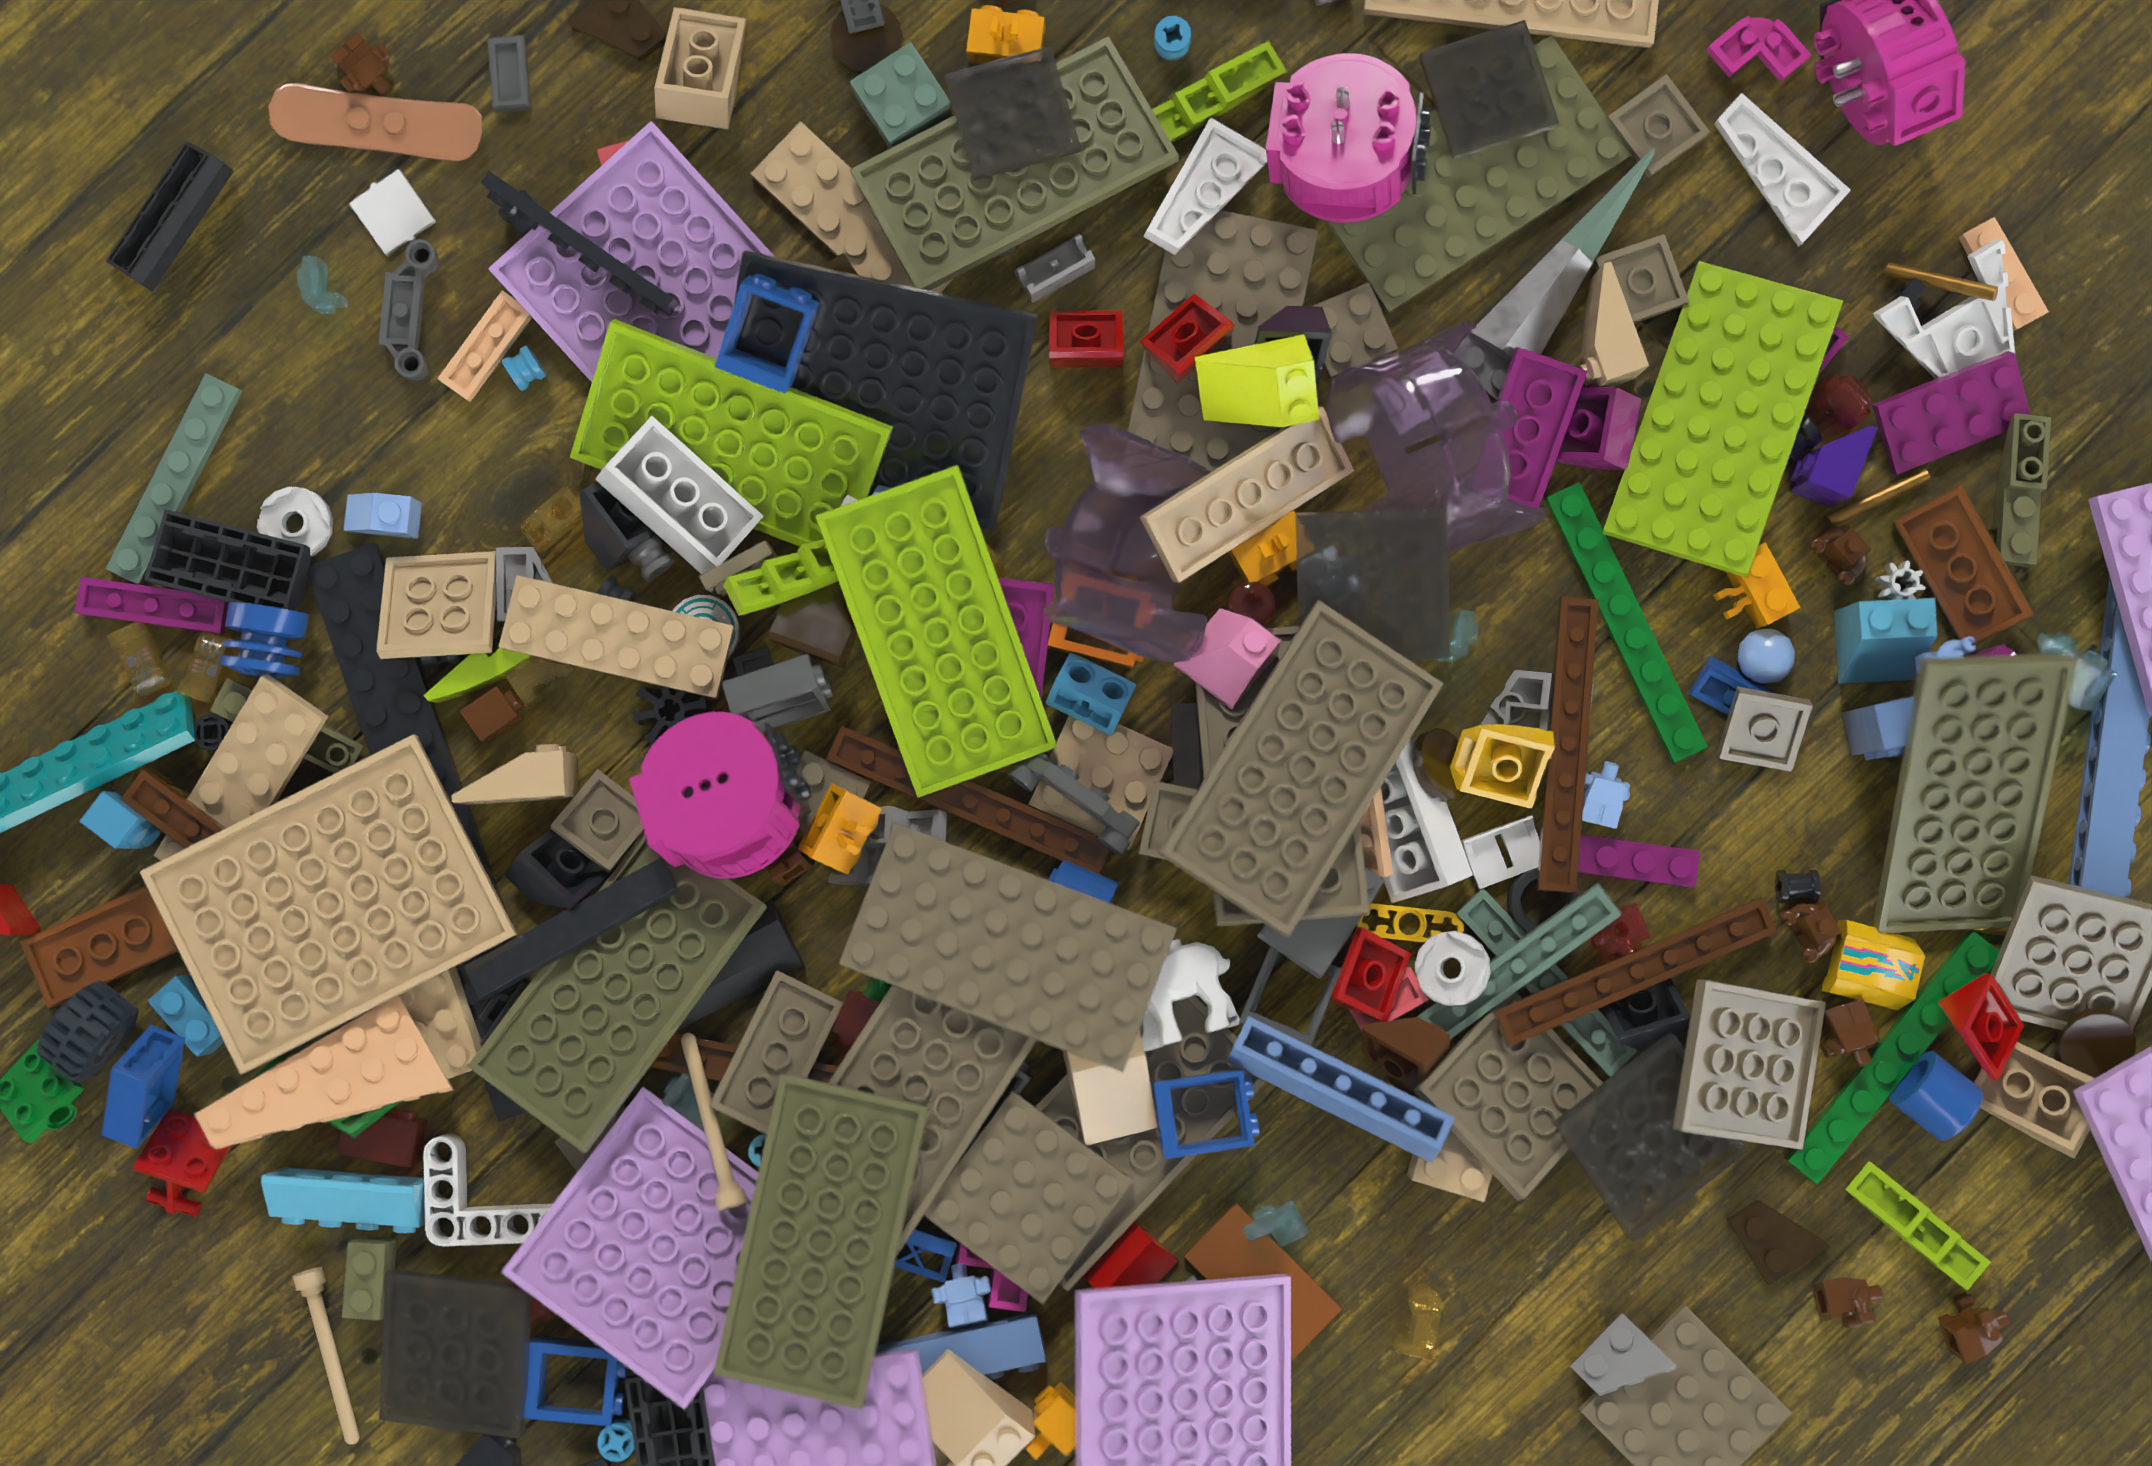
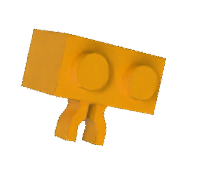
(1003, 34)
(1267, 552)
(1762, 593)
(840, 829)
(1055, 1420)

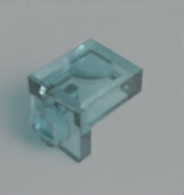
(313, 283)
(1463, 634)
(682, 1099)
(1282, 1221)

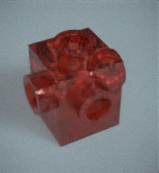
(1631, 931)

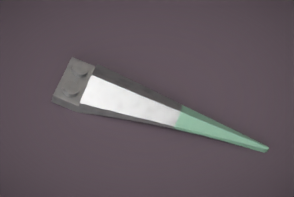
(1540, 299)

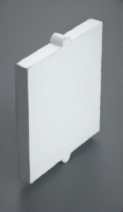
(392, 212)

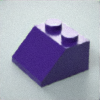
(1833, 469)

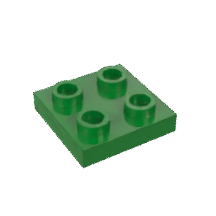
(37, 1096)

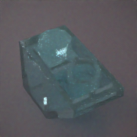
(2090, 674)

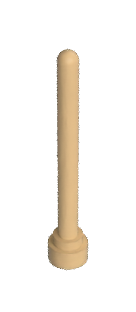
(729, 1192)
(311, 1284)

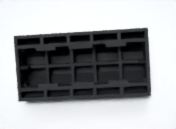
(169, 215)
(228, 562)
(751, 965)
(664, 1430)

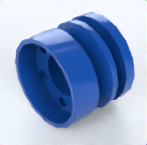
(263, 639)

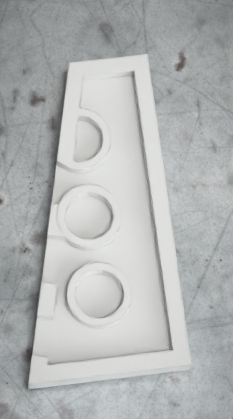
(1784, 172)
(1208, 180)

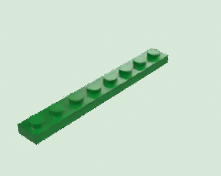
(1625, 623)
(1890, 1059)

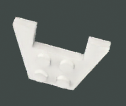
(1965, 332)

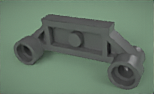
(403, 309)
(1093, 800)

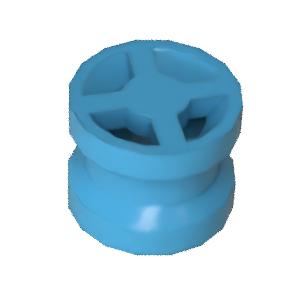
(1170, 46)
(524, 368)
(611, 1444)

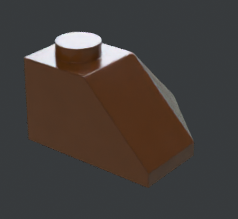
(1405, 1050)

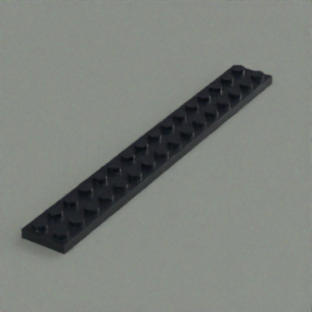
(393, 707)

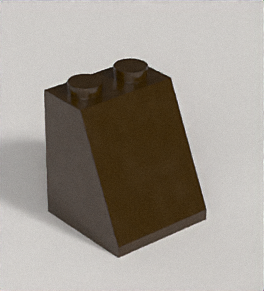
(817, 626)

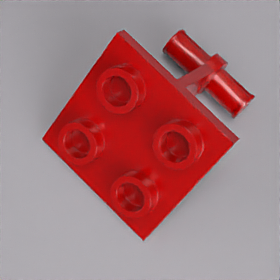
(182, 1158)

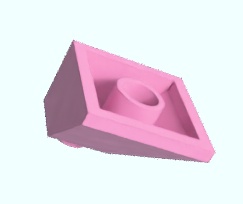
(1231, 656)

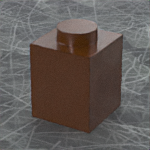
(493, 713)

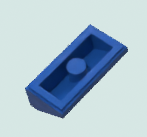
(1718, 684)

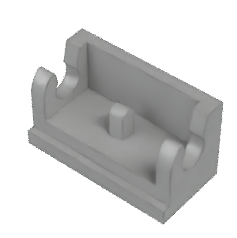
(1055, 268)

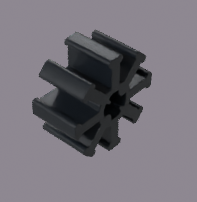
(663, 704)

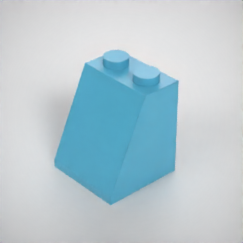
(1882, 639)

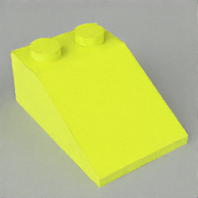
(1259, 384)

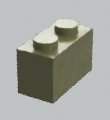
(365, 1276)

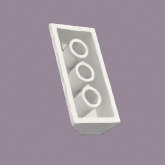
(679, 496)
(1420, 835)

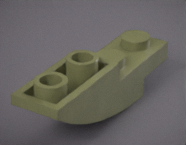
(2019, 488)
(329, 749)

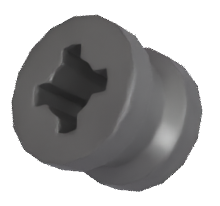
(651, 558)

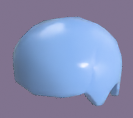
(1766, 656)

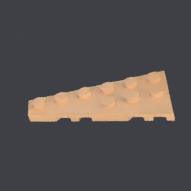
(346, 1073)

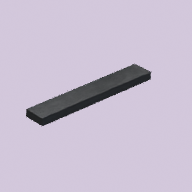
(571, 929)

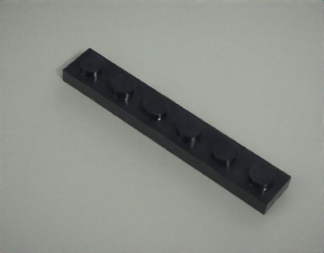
(565, 237)

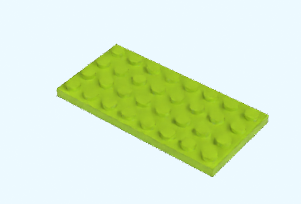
(1723, 418)
(773, 448)
(936, 631)

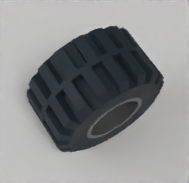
(87, 1031)

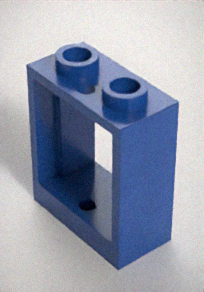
(751, 366)
(143, 1086)
(1165, 1119)
(539, 1352)

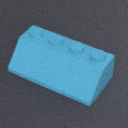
(345, 1197)

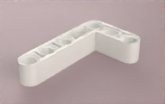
(456, 1208)

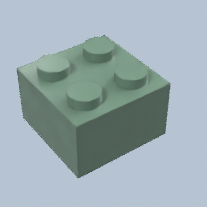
(901, 96)

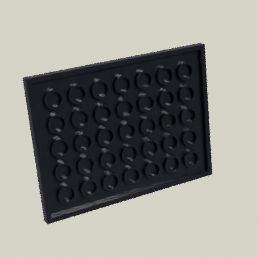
(911, 358)

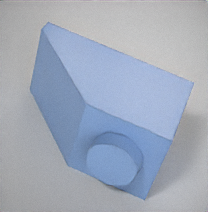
(383, 515)

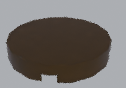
(867, 47)
(1433, 763)
(2095, 1041)

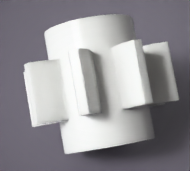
(1907, 577)

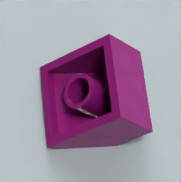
(1601, 429)

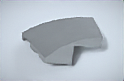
(1524, 701)
(926, 822)

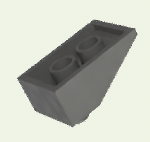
(1318, 941)

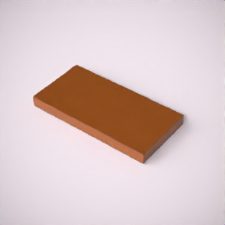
(1963, 566)
(98, 946)
(1228, 1254)

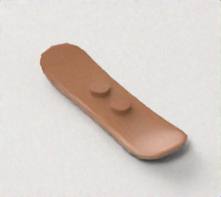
(375, 122)

